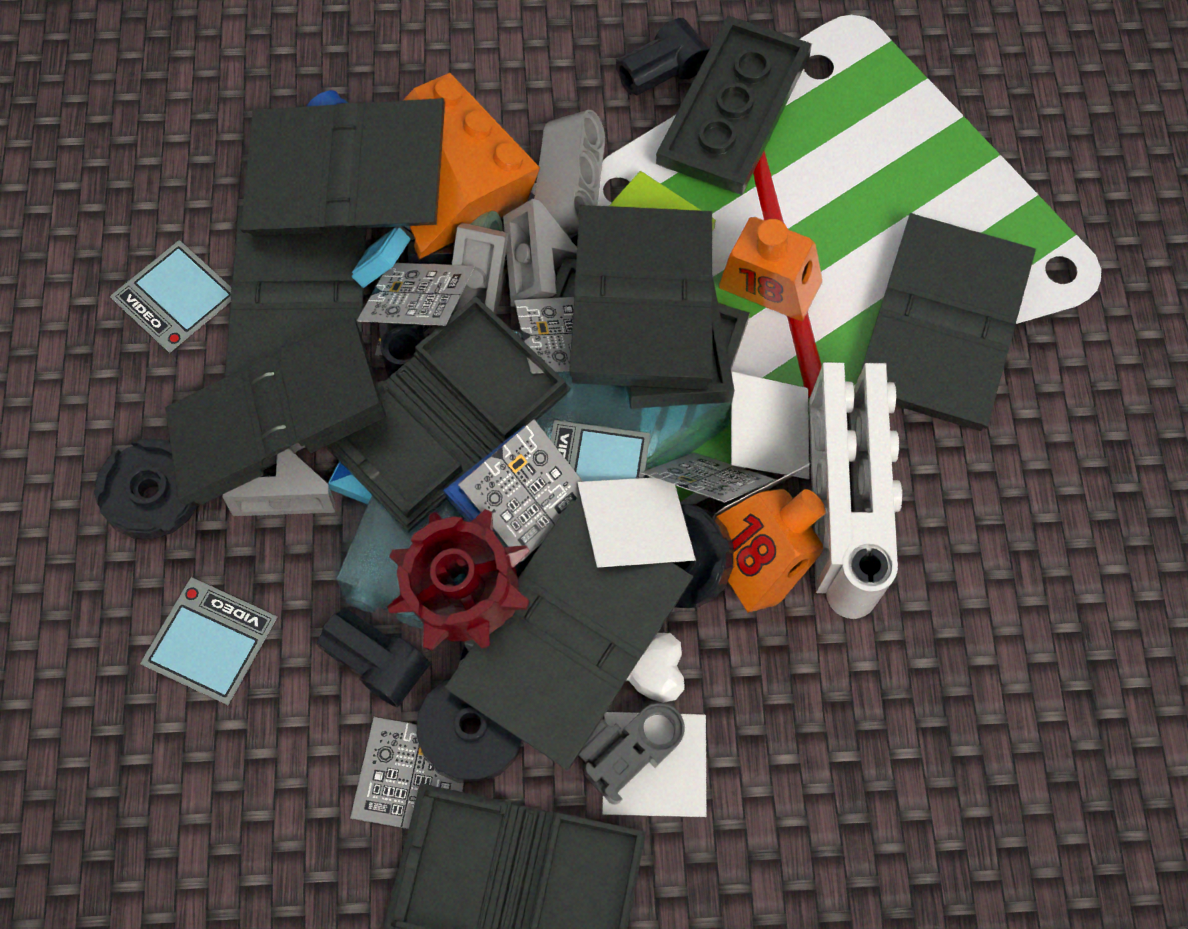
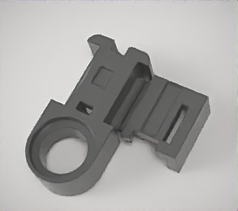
(622, 758)

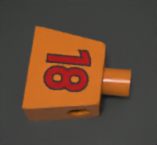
(773, 268)
(772, 544)

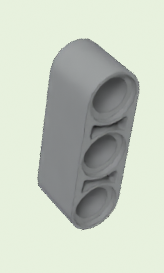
(570, 166)

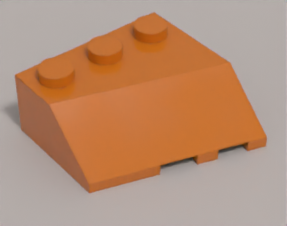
(478, 165)

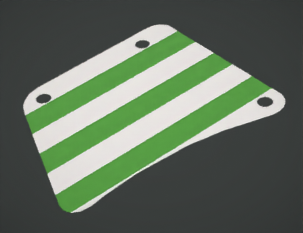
(847, 174)

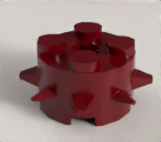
(479, 602)

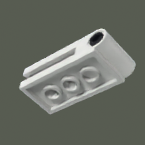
(859, 544)

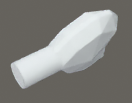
(657, 670)

